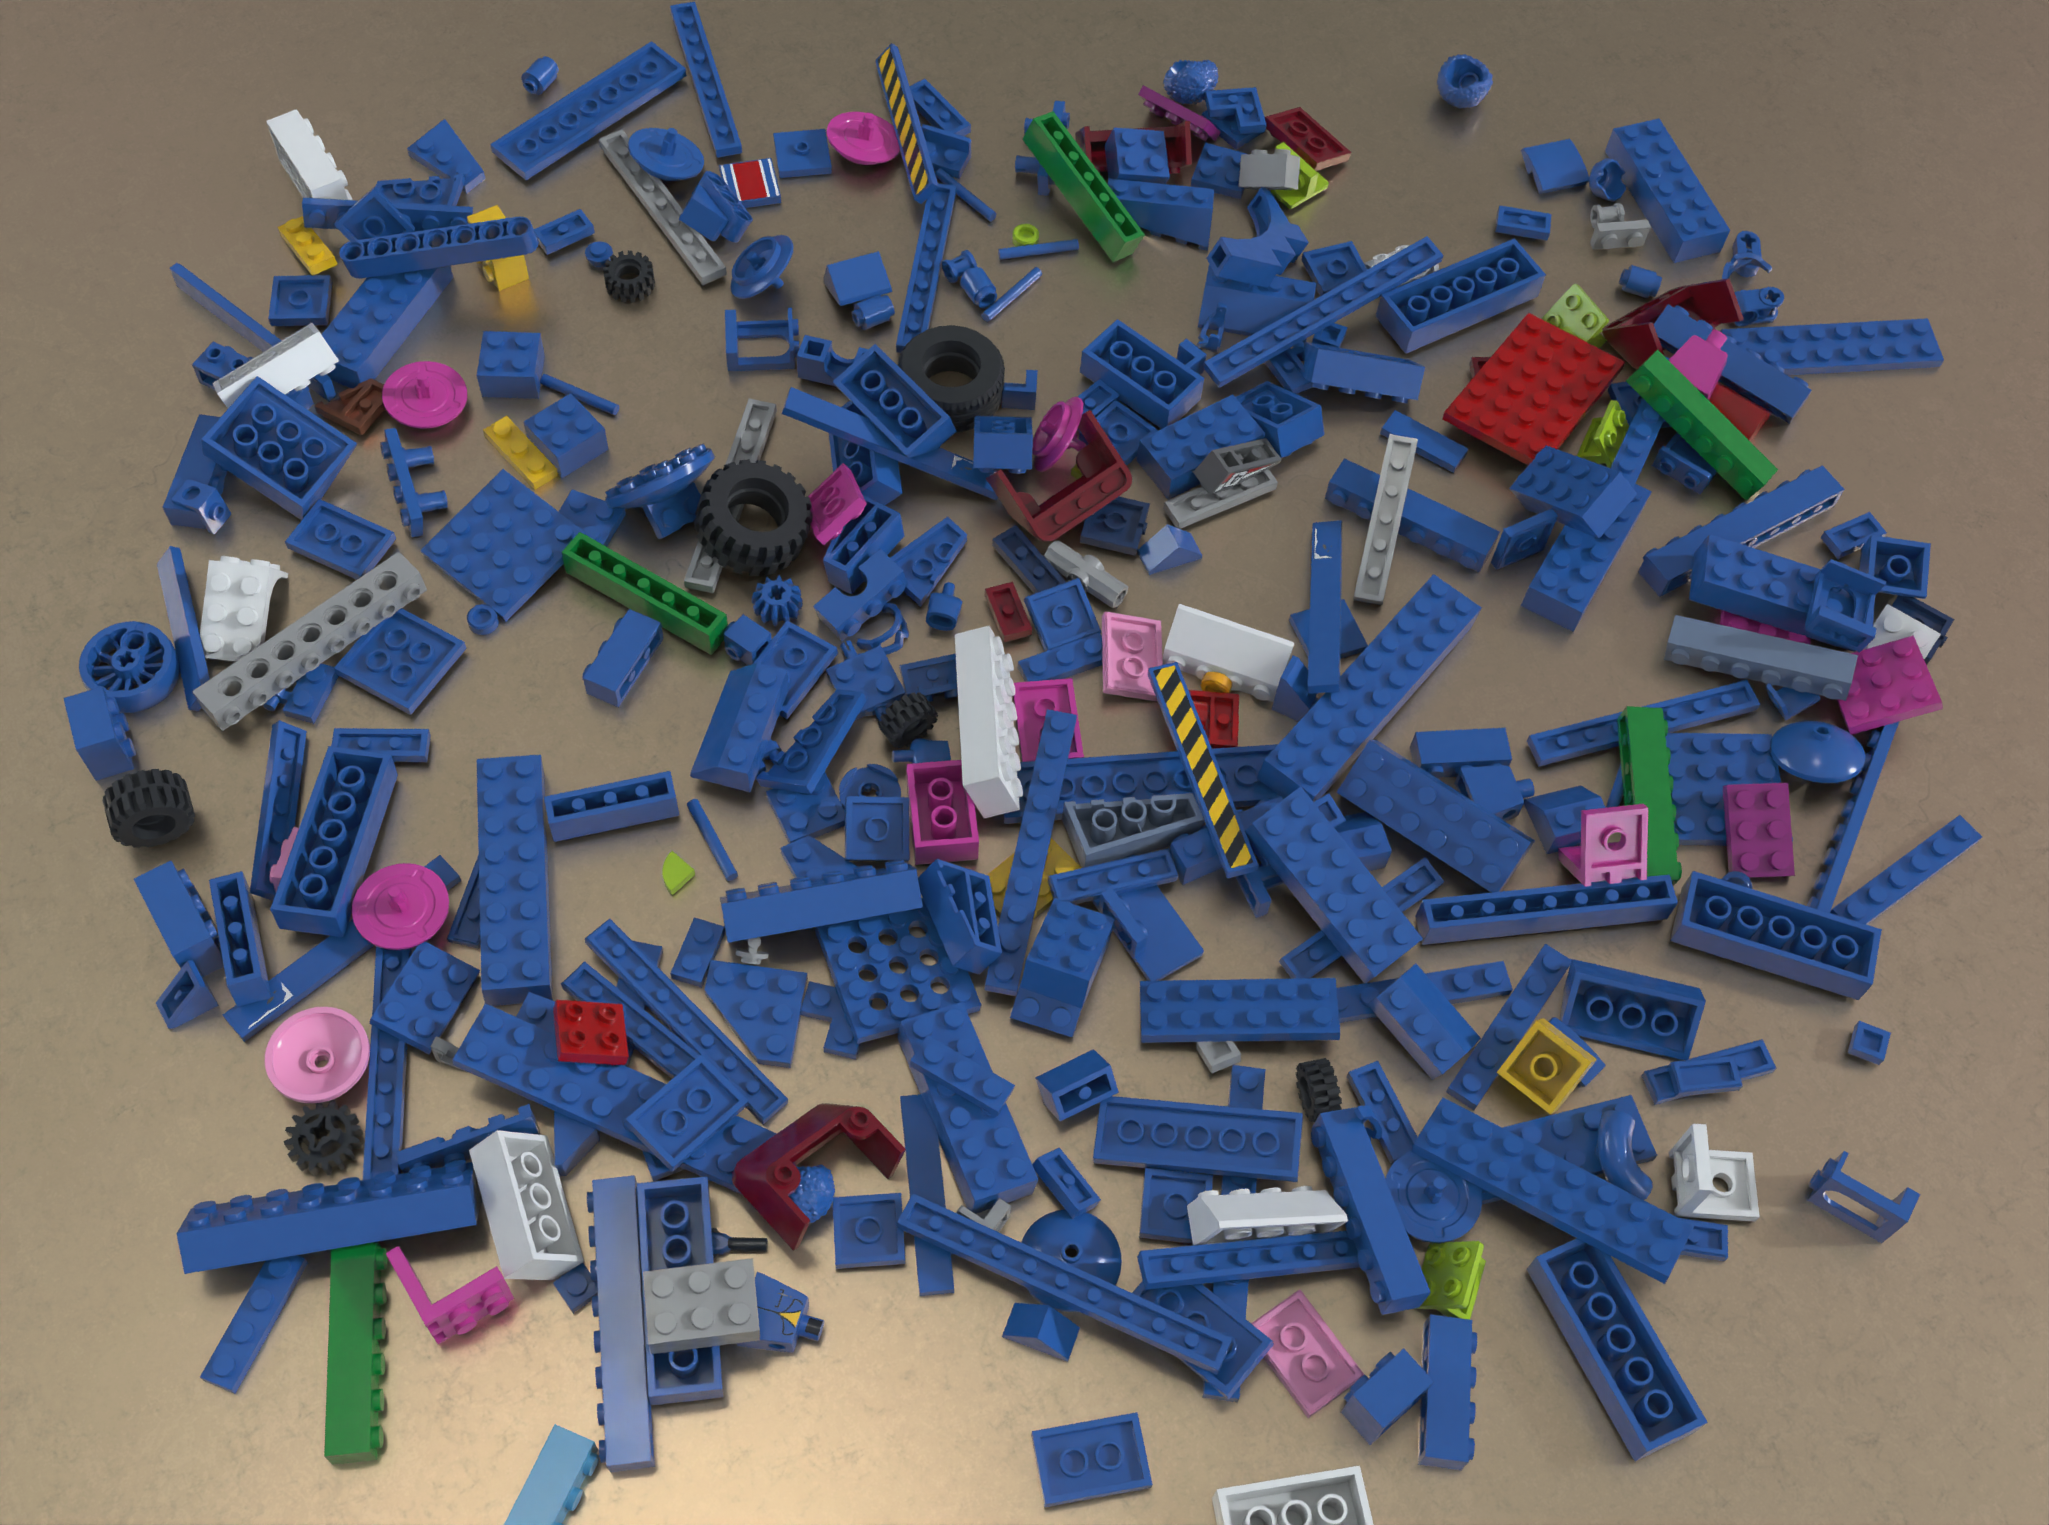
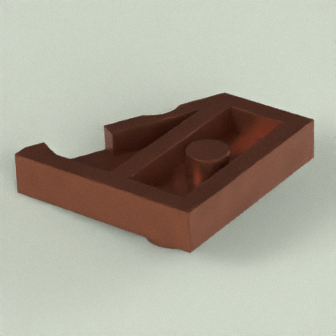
(355, 407)

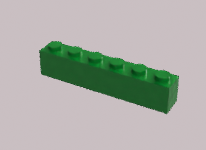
(1083, 186)
(1702, 425)
(645, 592)
(1648, 783)
(355, 1354)

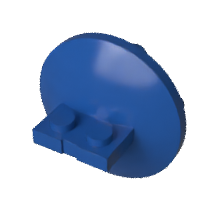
(665, 490)

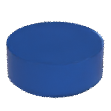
(482, 619)

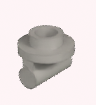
(751, 954)

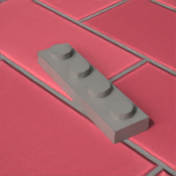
(1199, 504)

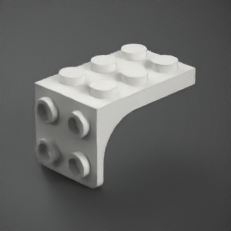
(236, 606)

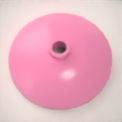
(312, 1038)

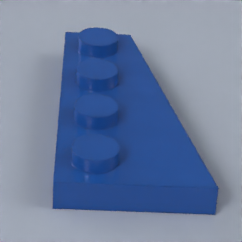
(814, 746)
(439, 1152)

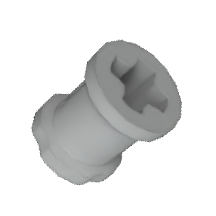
(1607, 214)

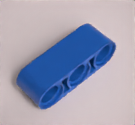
(729, 204)

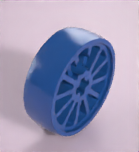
(131, 665)

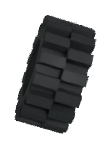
(625, 265)
(908, 720)
(1317, 1088)

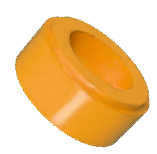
(1216, 682)

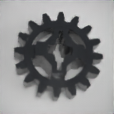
(331, 1148)

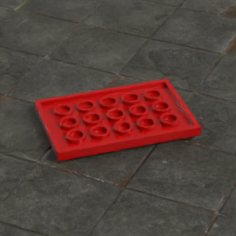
(1533, 390)

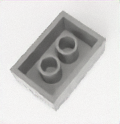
(701, 1306)

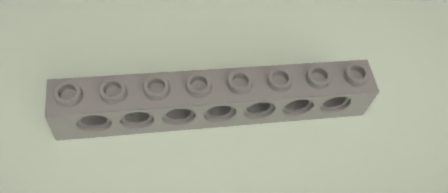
(310, 641)

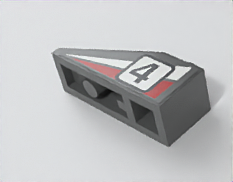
(1235, 464)

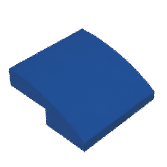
(1555, 166)

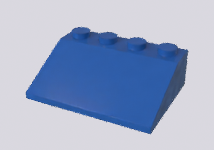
(278, 447)

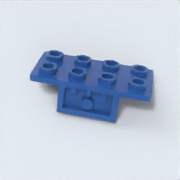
(1150, 930)

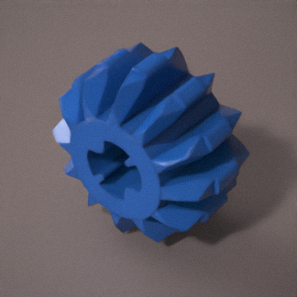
(777, 600)

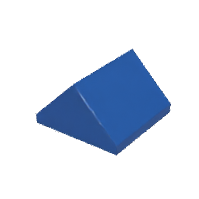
(857, 279)

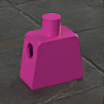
(1702, 361)

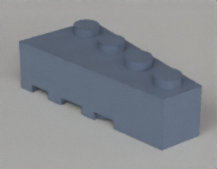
(1128, 827)

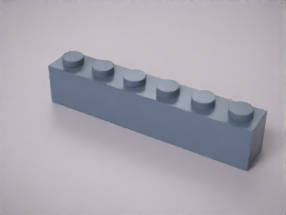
(1761, 657)

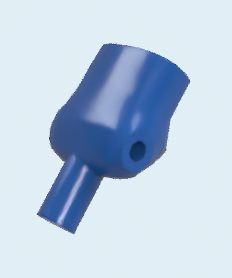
(944, 609)
(923, 751)

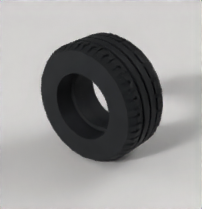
(963, 352)

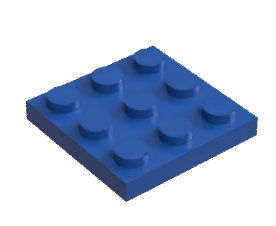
(401, 660)

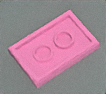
(1128, 651)
(1306, 1354)

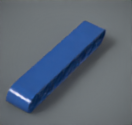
(439, 247)

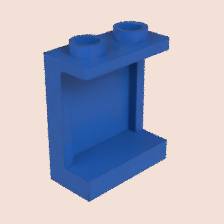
(1684, 464)

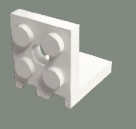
(1694, 1174)

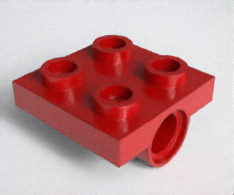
(1218, 716)
(590, 1032)

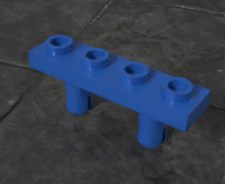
(1031, 164)
(404, 491)

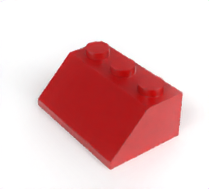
(1740, 411)

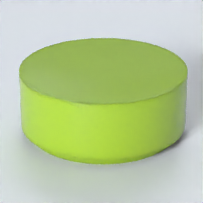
(1025, 235)

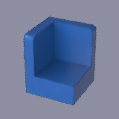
(1191, 356)
(1021, 395)

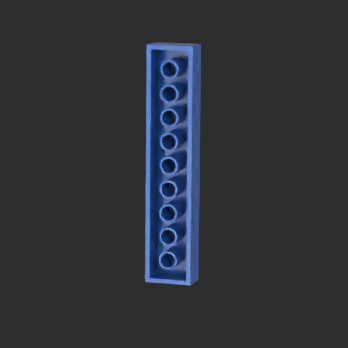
(1370, 691)

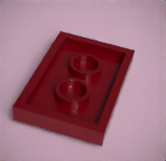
(1307, 138)

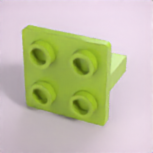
(1309, 184)
(1578, 316)
(1605, 436)
(1453, 1277)

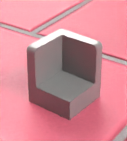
(992, 1218)

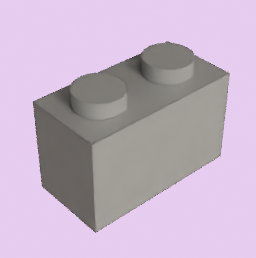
(1269, 171)

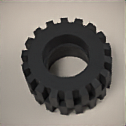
(148, 808)

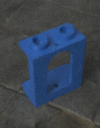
(760, 329)
(1837, 627)
(1892, 1213)

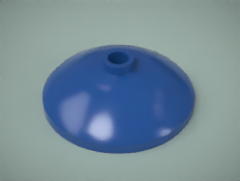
(1817, 752)
(1088, 1235)

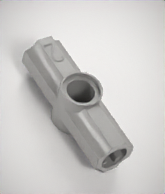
(1089, 570)

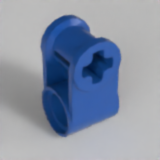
(1756, 307)

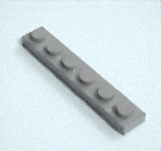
(1385, 519)

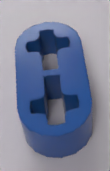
(1739, 246)

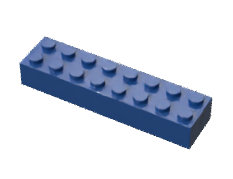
(513, 880)
(329, 1216)

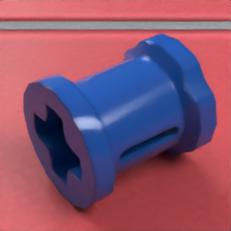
(956, 267)

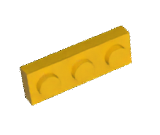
(307, 246)
(520, 452)

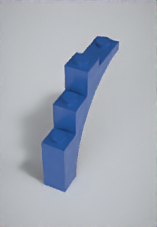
(1264, 256)

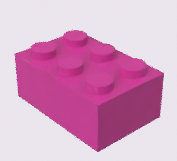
(941, 813)

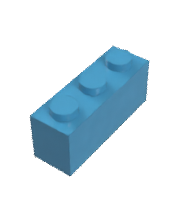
(555, 1479)

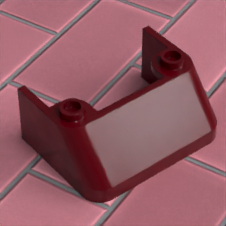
(1176, 140)
(1635, 332)
(1102, 481)
(771, 1173)

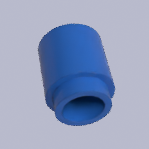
(540, 75)
(1640, 281)
(978, 287)
(873, 311)

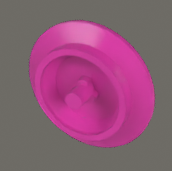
(863, 138)
(424, 394)
(1057, 433)
(400, 906)

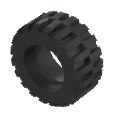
(762, 487)

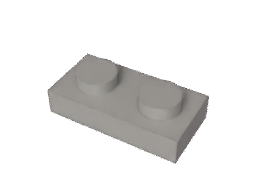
(1620, 234)

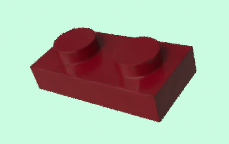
(1008, 612)

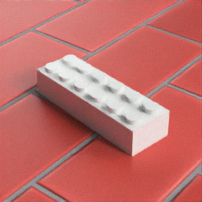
(987, 722)

